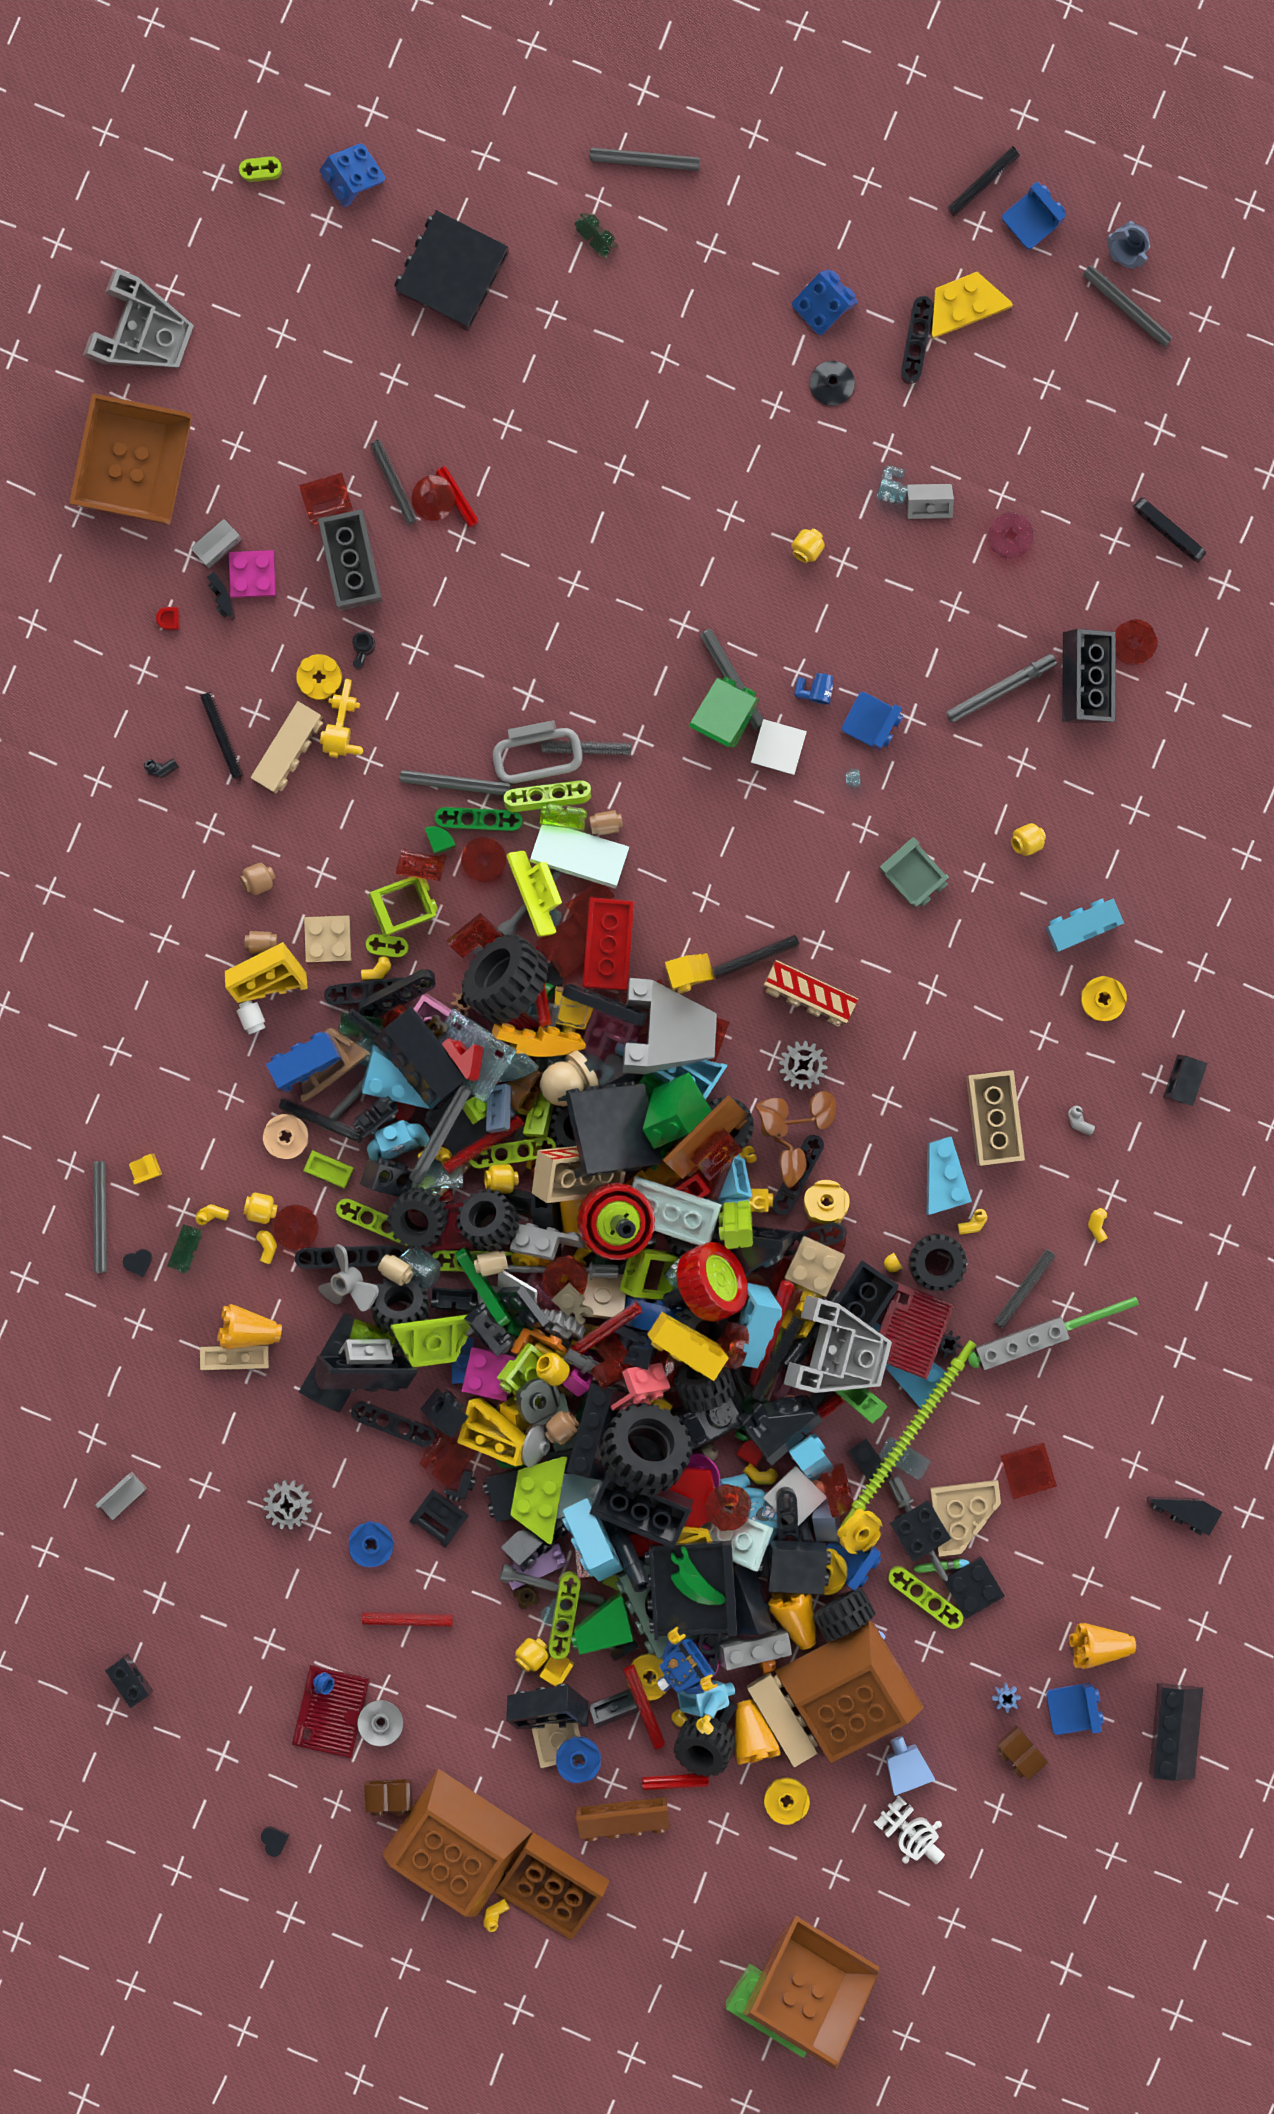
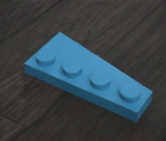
(916, 1386)

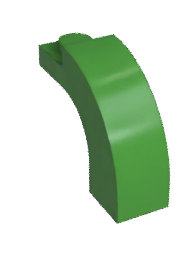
(864, 1403)

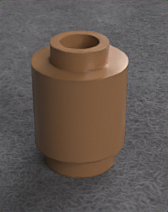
(606, 822)
(260, 941)

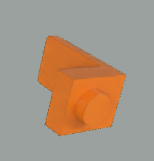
(535, 1336)

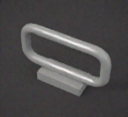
(533, 734)

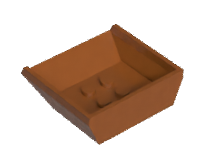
(130, 459)
(850, 1691)
(455, 1844)
(812, 1991)

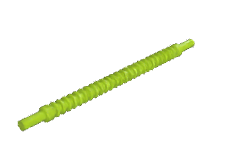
(957, 1365)

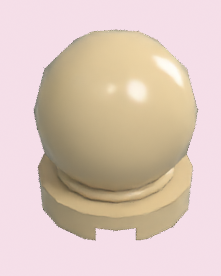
(566, 1076)

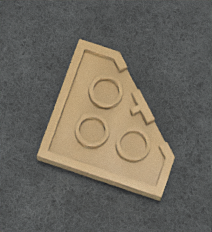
(964, 1511)

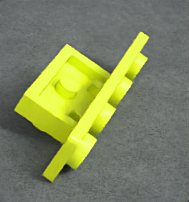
(536, 890)

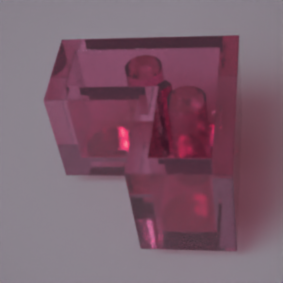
(604, 1030)

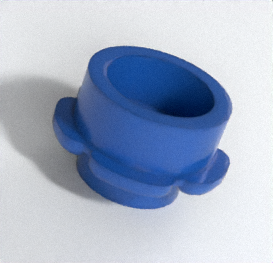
(323, 1683)

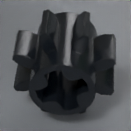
(954, 1344)

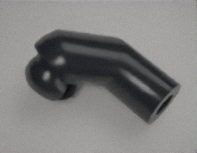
(160, 770)

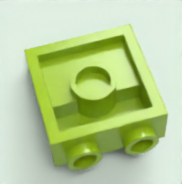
(520, 1371)

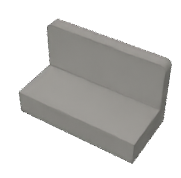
(930, 501)
(216, 543)
(367, 1351)
(121, 1495)

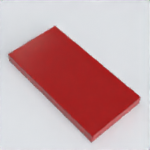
(608, 944)

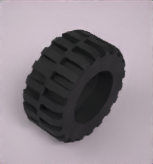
(504, 979)
(631, 1469)

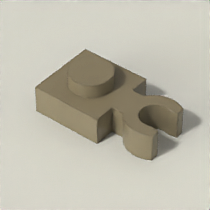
(570, 1301)

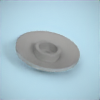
(535, 1445)
(375, 1733)

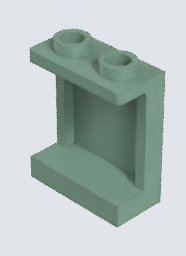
(914, 873)

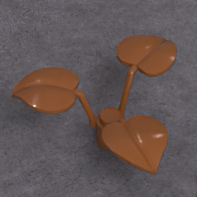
(773, 1116)

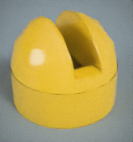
(892, 1263)

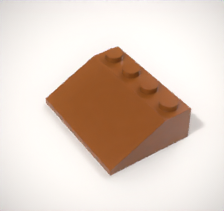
(724, 1115)
(552, 1886)

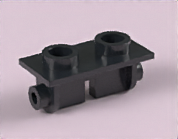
(446, 1297)

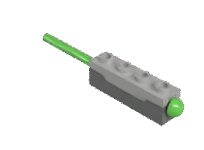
(1037, 1337)

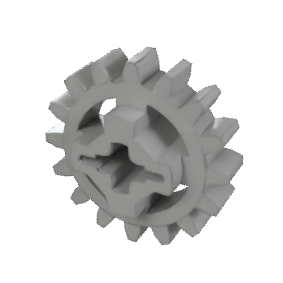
(810, 1074)
(562, 1325)
(297, 1503)

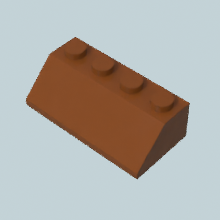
(623, 1818)

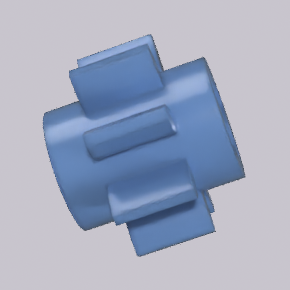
(1005, 1690)

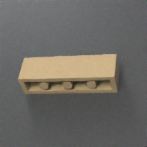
(286, 748)
(782, 1719)

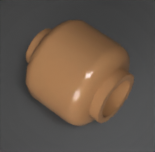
(257, 878)
(561, 1427)

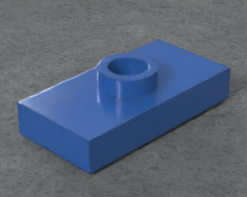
(460, 1366)

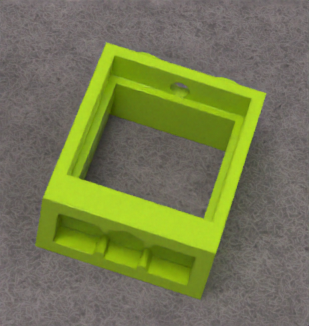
(381, 913)
(633, 1282)

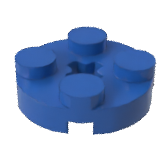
(372, 1557)
(581, 1772)

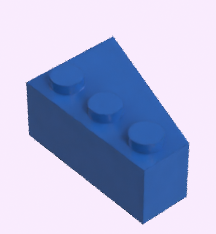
(303, 1061)
(650, 1310)

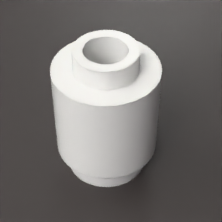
(251, 1016)

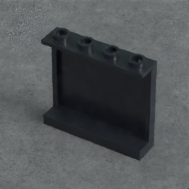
(451, 269)
(610, 1129)
(675, 1609)

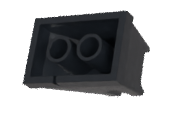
(767, 1248)
(710, 1424)
(780, 1424)

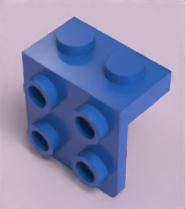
(351, 173)
(1034, 216)
(824, 301)
(872, 721)
(857, 1564)
(1074, 1709)

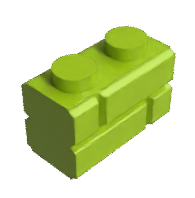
(736, 1224)

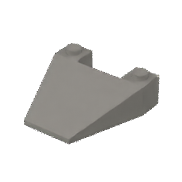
(148, 329)
(677, 1030)
(845, 1352)

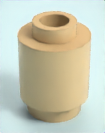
(491, 1263)
(395, 1269)

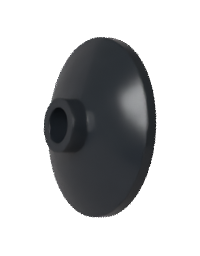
(832, 394)

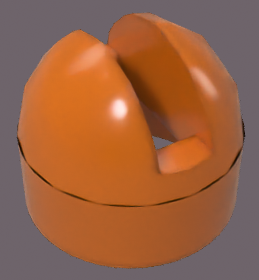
(767, 1666)

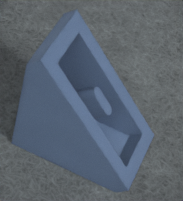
(824, 1524)

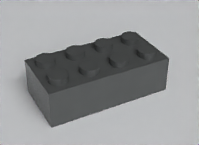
(350, 560)

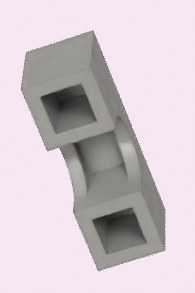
(740, 1653)

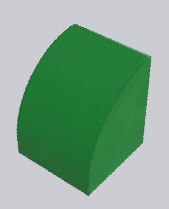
(439, 839)

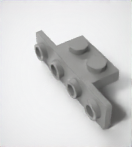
(542, 1243)

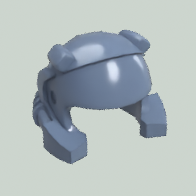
(1129, 245)

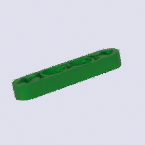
(478, 823)
(483, 1287)

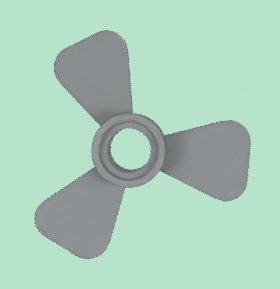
(349, 1281)

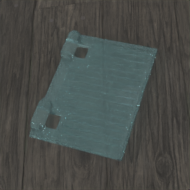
(491, 1065)

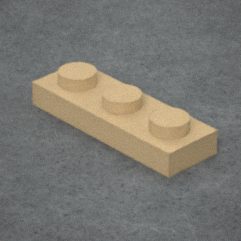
(238, 1358)

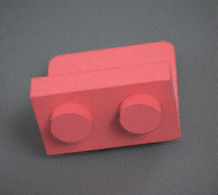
(643, 1386)

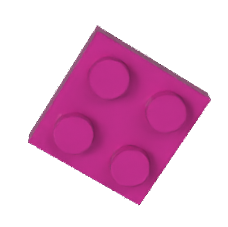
(252, 574)
(483, 1372)

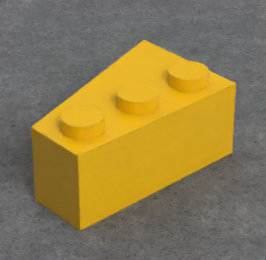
(688, 972)
(265, 974)
(688, 1346)
(491, 1433)

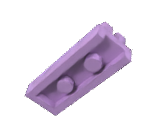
(545, 1564)

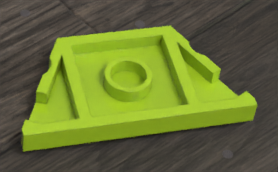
(432, 1340)
(538, 1497)

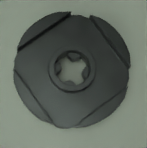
(526, 1401)

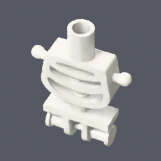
(924, 1843)

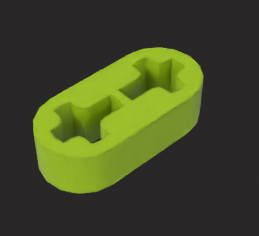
(260, 163)
(387, 951)

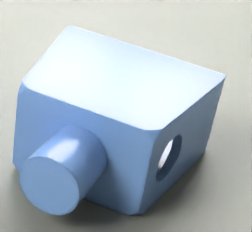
(907, 1767)

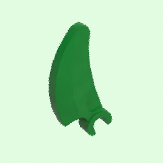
(692, 1583)

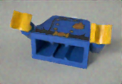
(684, 1666)

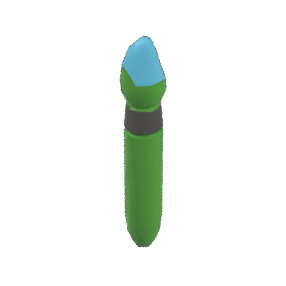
(929, 1567)

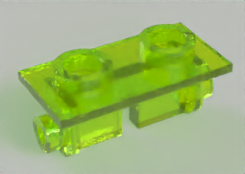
(566, 818)
(364, 1330)

